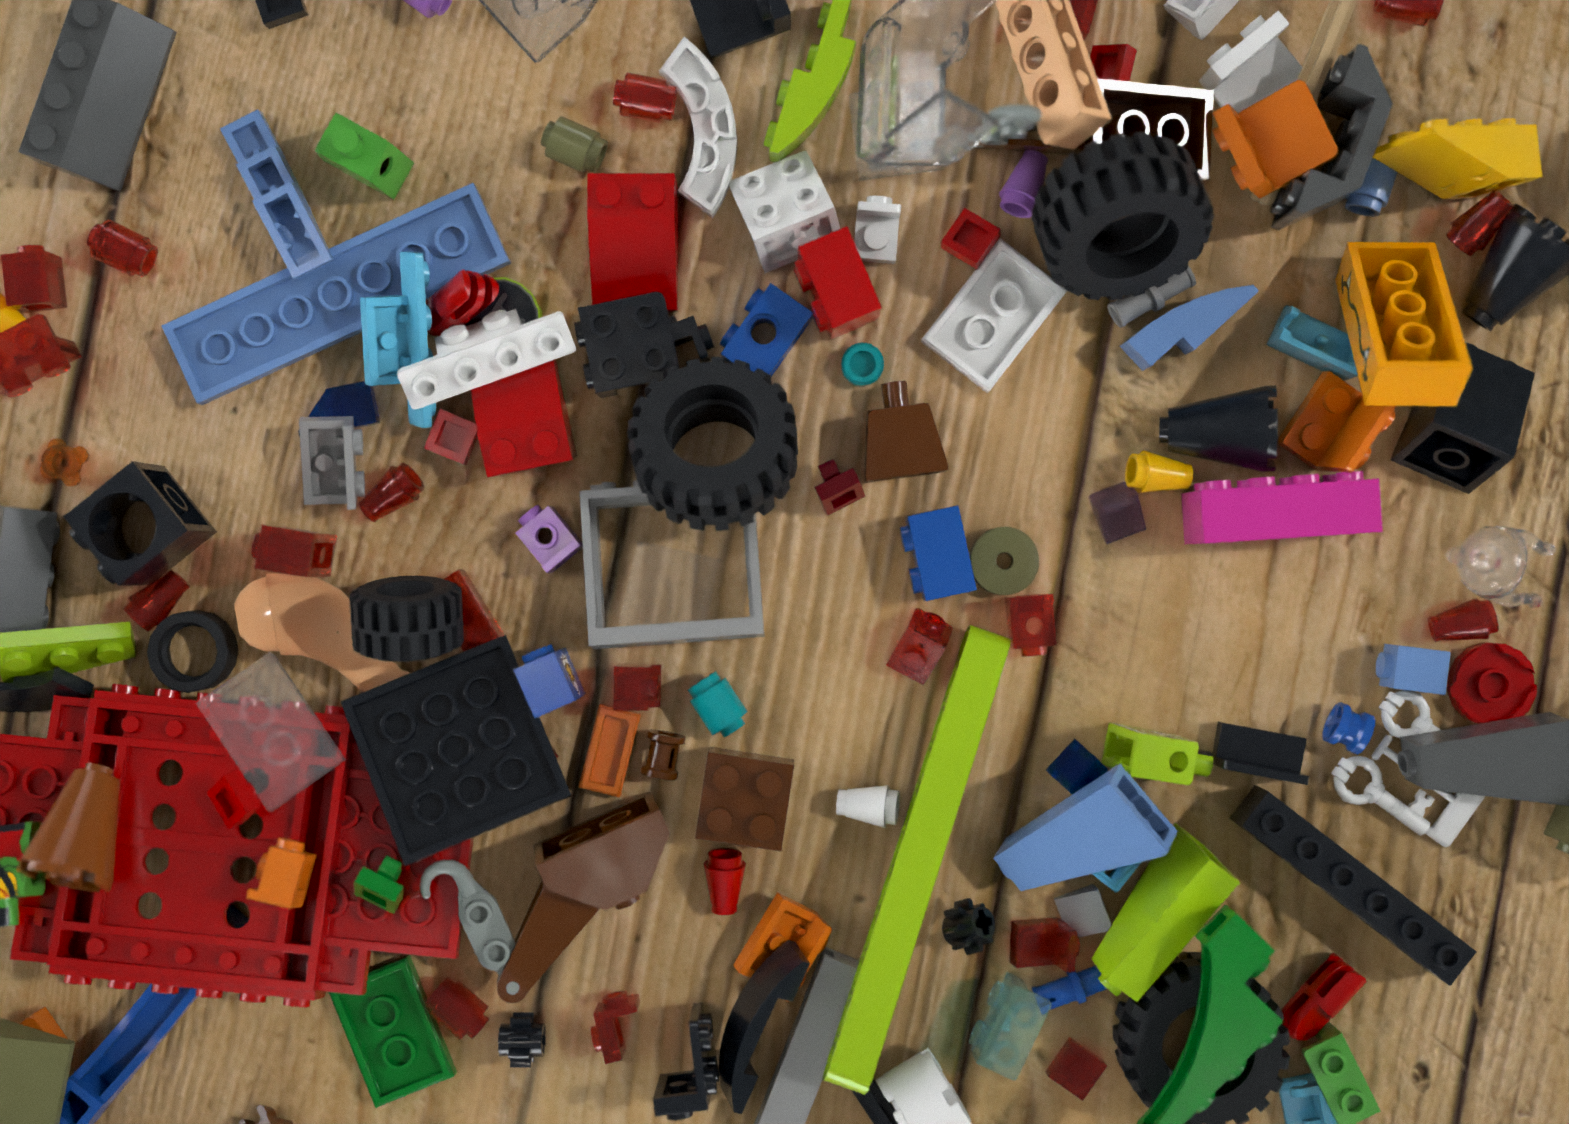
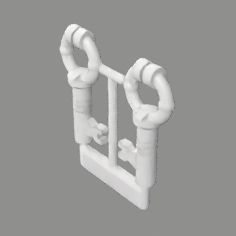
(1460, 805)

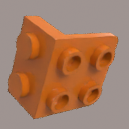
(1275, 139)

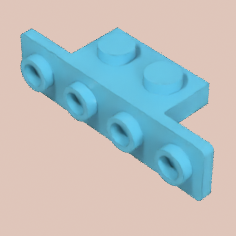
(397, 331)

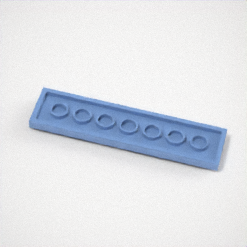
(292, 319)

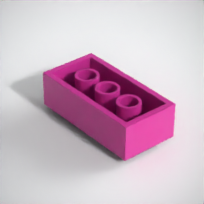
(1289, 510)

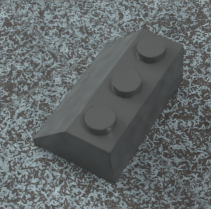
(25, 566)

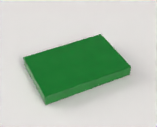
(394, 1034)

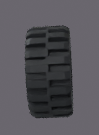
(1109, 181)
(705, 395)
(1142, 1037)

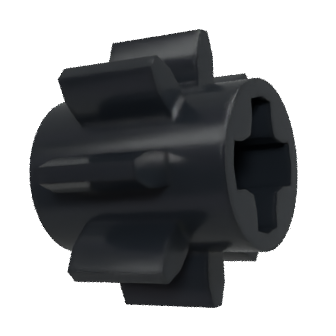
(968, 926)
(522, 1040)

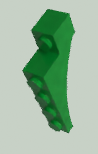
(1227, 1019)

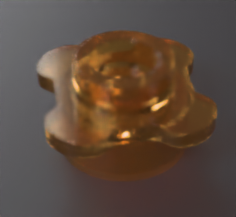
(52, 458)

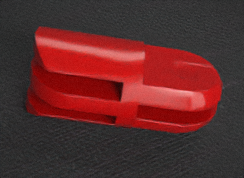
(461, 300)
(1321, 997)

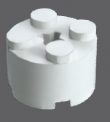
(922, 1092)

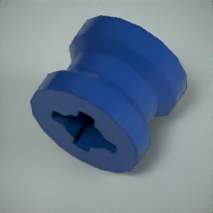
(1348, 728)

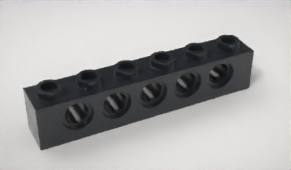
(1352, 885)

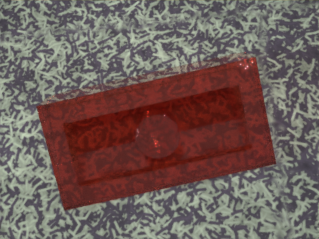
(478, 621)

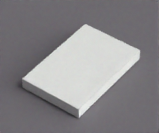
(993, 315)

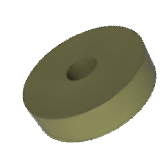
(1023, 560)

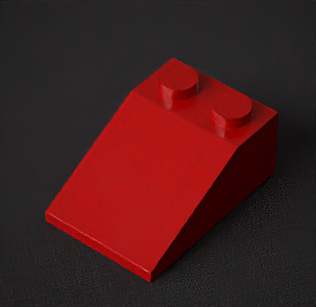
(633, 235)
(523, 421)

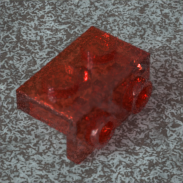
(32, 352)

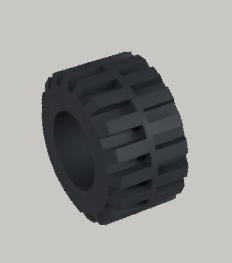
(406, 618)

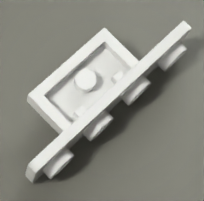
(484, 354)

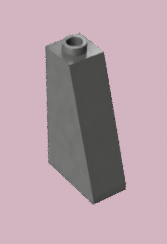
(1500, 759)

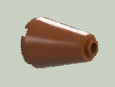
(78, 833)

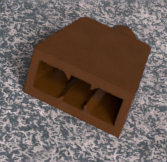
(901, 438)

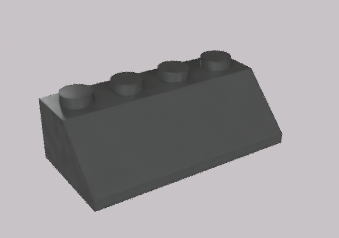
(97, 91)

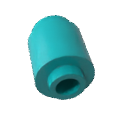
(717, 705)

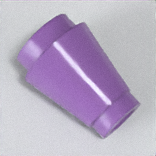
(1023, 184)

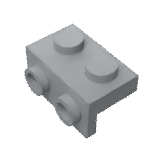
(330, 461)

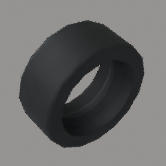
(160, 657)

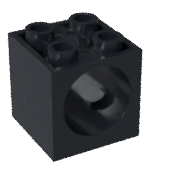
(100, 517)

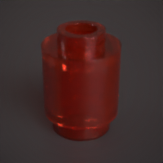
(1409, 11)
(645, 97)
(122, 248)
(457, 1009)

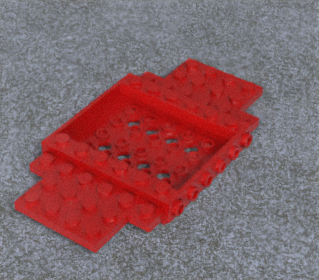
(190, 942)

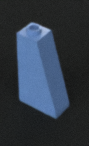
(1087, 833)

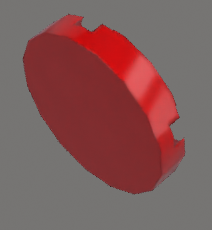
(1491, 683)

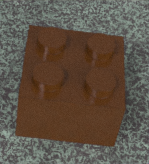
(745, 798)

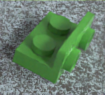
(1339, 1077)

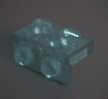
(1009, 1028)

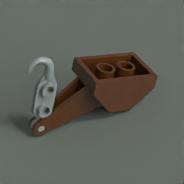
(1134, 107)
(581, 870)

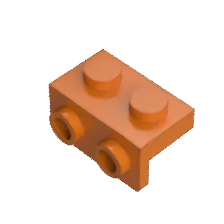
(783, 922)

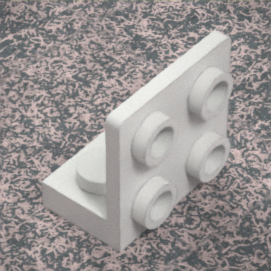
(784, 208)

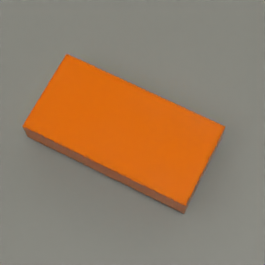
(610, 750)

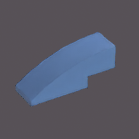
(1186, 325)

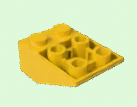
(1465, 157)

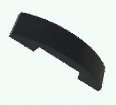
(774, 979)

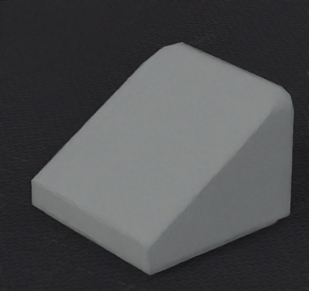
(1084, 911)

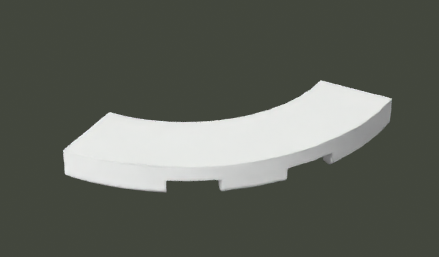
(712, 124)

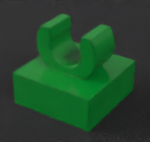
(381, 887)

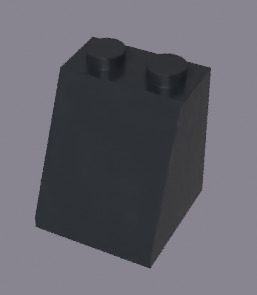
(1477, 436)

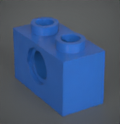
(773, 308)

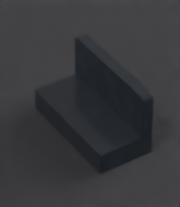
(1259, 752)

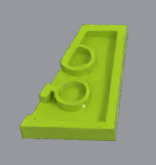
(64, 647)

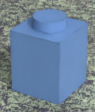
(1413, 669)

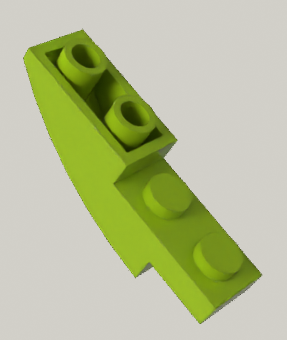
(811, 95)

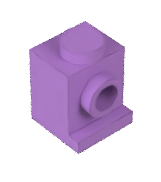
(564, 541)

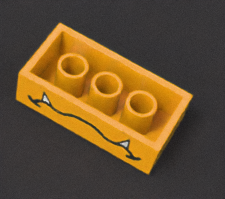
(1402, 324)

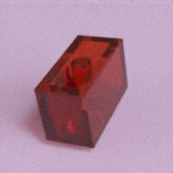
(294, 551)

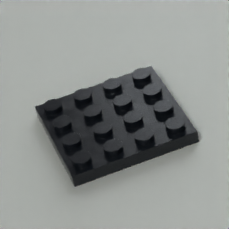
(454, 750)

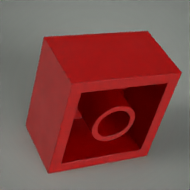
(838, 283)

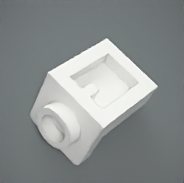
(877, 229)

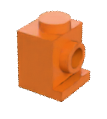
(284, 874)

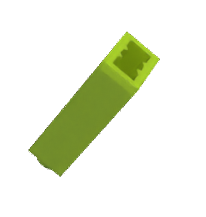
(1162, 915)

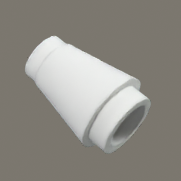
(870, 805)

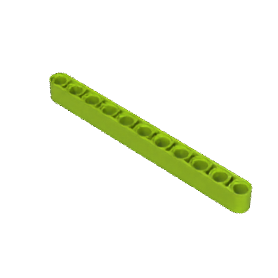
(916, 860)

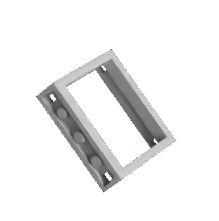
(602, 637)

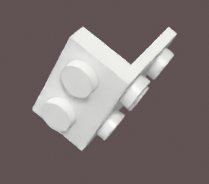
(1253, 66)

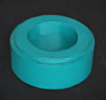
(862, 364)

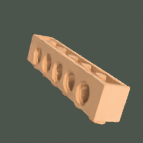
(1054, 69)

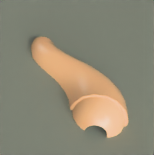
(303, 620)

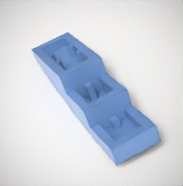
(277, 194)

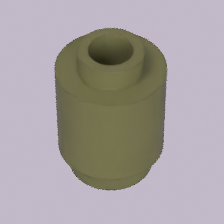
(574, 145)

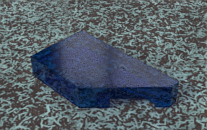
(349, 400)

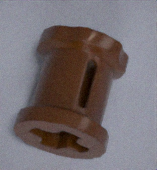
(662, 754)

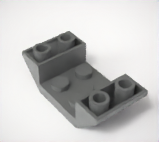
(1359, 96)

